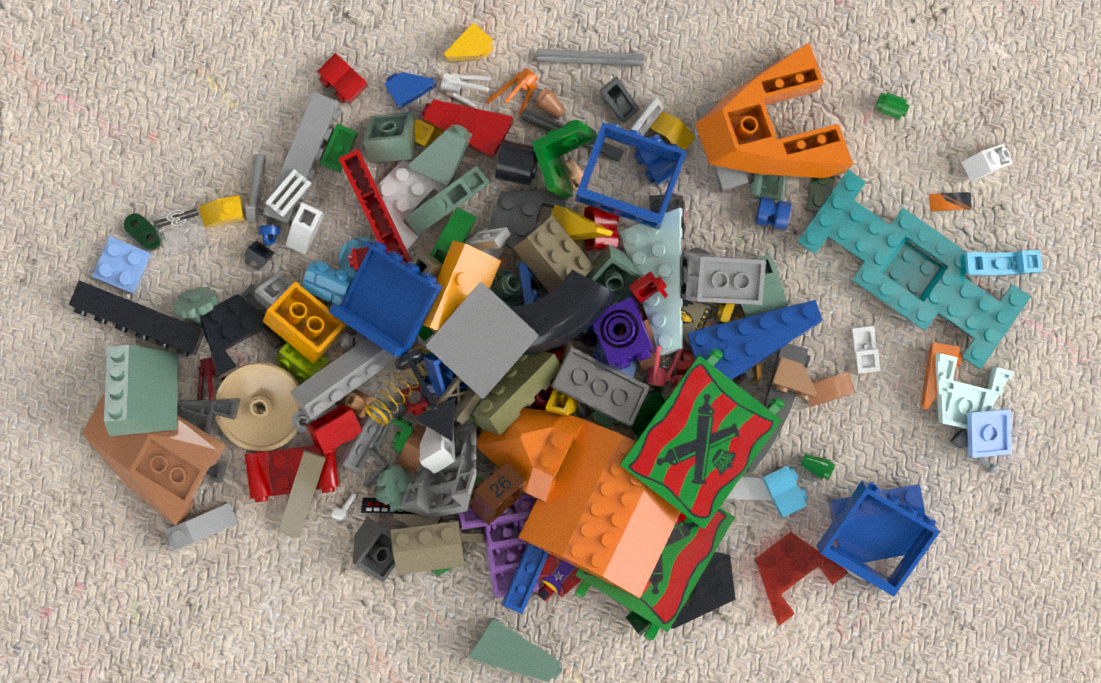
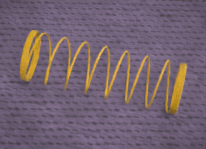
(377, 410)

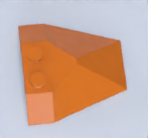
(533, 447)

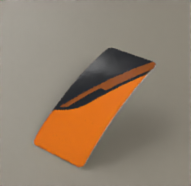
(950, 201)

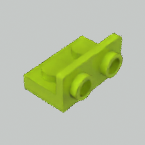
(297, 364)

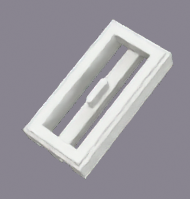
(281, 188)

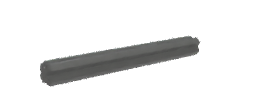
(549, 124)

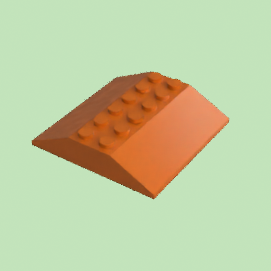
(602, 514)

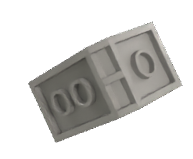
(722, 279)

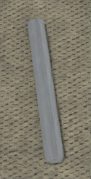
(590, 57)

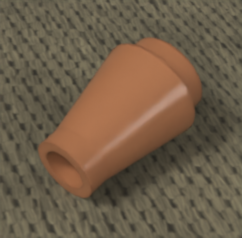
(549, 102)

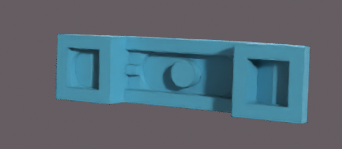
(1003, 263)

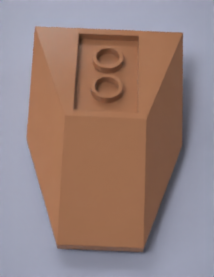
(158, 465)

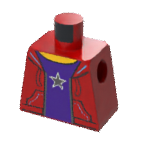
(557, 577)

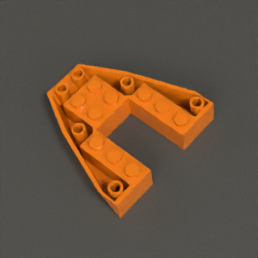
(741, 135)

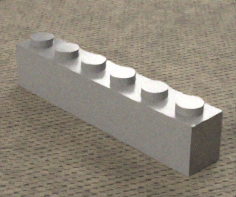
(306, 151)
(342, 377)

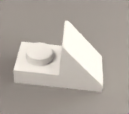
(490, 241)

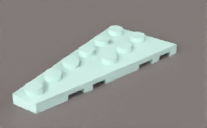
(662, 255)

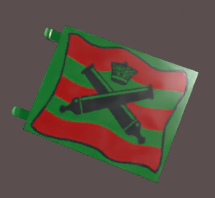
(701, 440)
(674, 574)

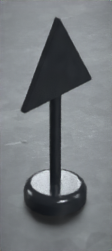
(440, 417)

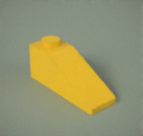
(578, 226)

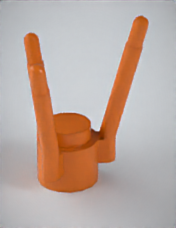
(524, 81)

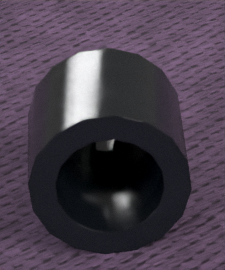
(516, 163)

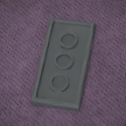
(600, 386)

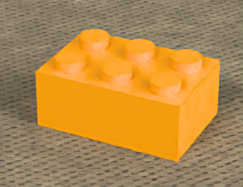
(304, 322)

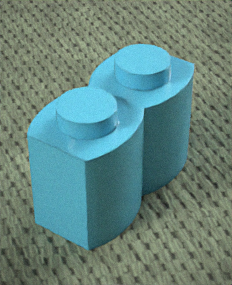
(784, 491)

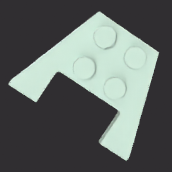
(959, 398)

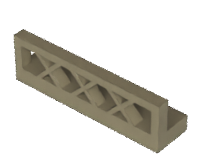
(464, 404)

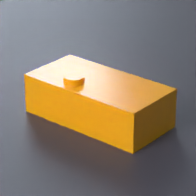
(459, 276)

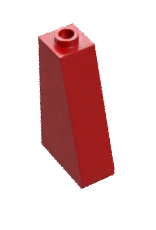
(486, 127)

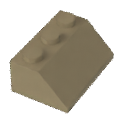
(427, 548)

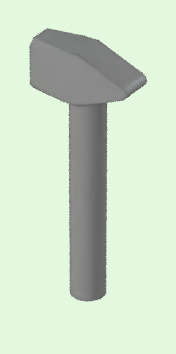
(251, 208)

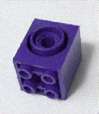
(630, 346)

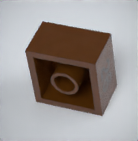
(497, 493)

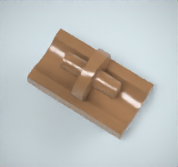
(356, 401)

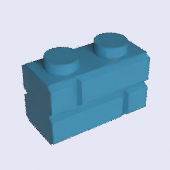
(326, 282)

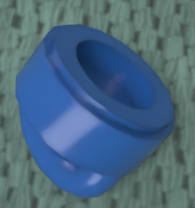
(266, 230)

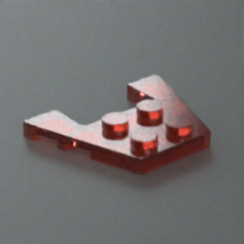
(787, 564)

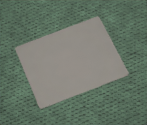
(482, 340)

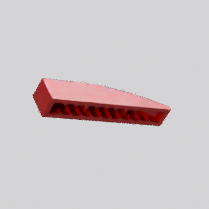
(373, 203)

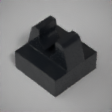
(259, 254)

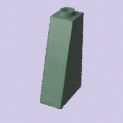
(512, 652)

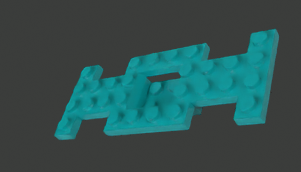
(909, 278)

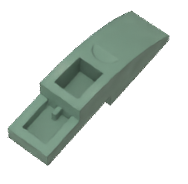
(446, 200)

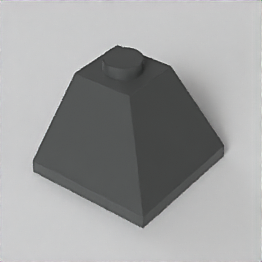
(374, 549)

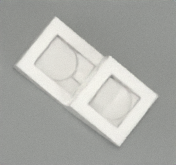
(865, 349)

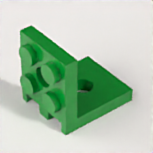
(556, 144)

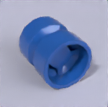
(773, 213)

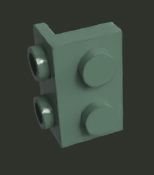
(768, 186)

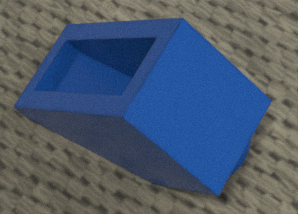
(408, 87)

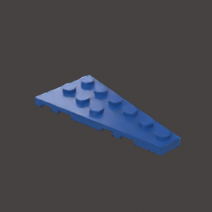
(754, 337)

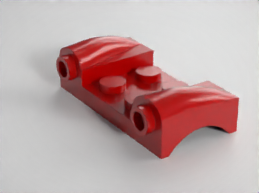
(275, 471)

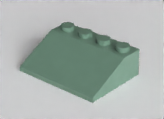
(140, 390)

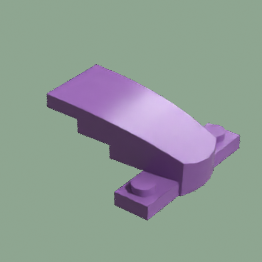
(502, 541)

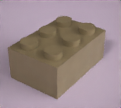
(552, 254)

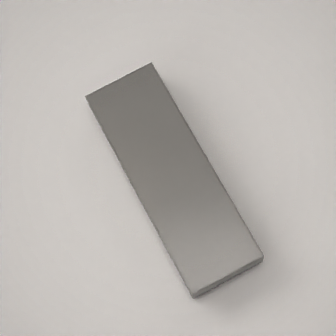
(357, 451)

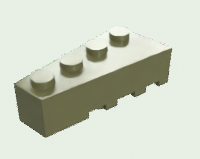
(516, 391)

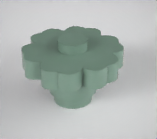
(507, 287)
(195, 303)
(392, 486)

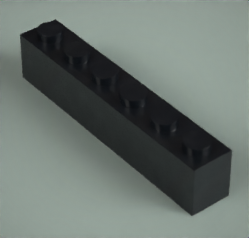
(136, 317)

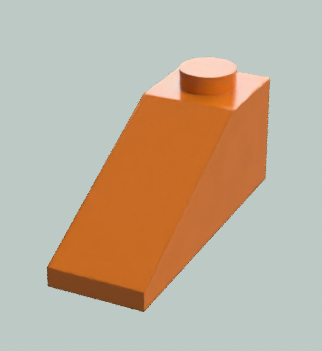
(930, 384)

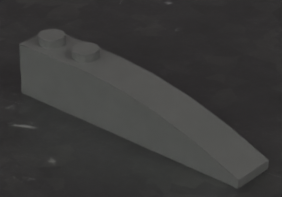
(795, 354)

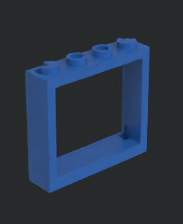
(620, 208)
(910, 560)

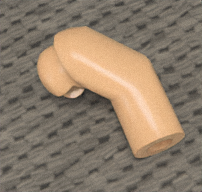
(575, 173)

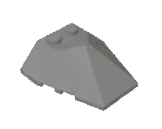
(450, 488)

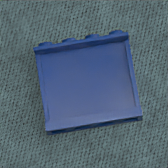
(388, 299)

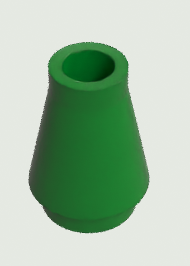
(818, 466)

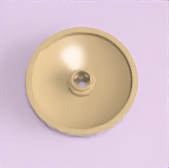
(258, 426)

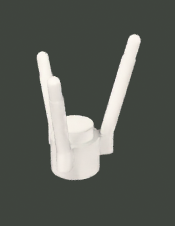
(453, 83)

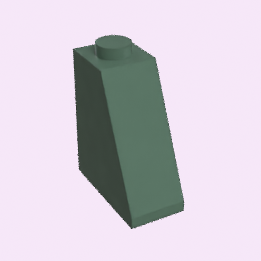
(443, 155)

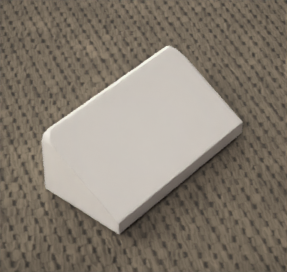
(648, 116)

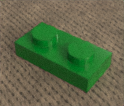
(338, 146)

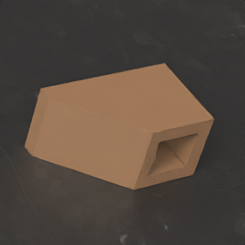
(793, 377)

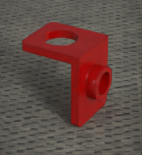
(415, 408)

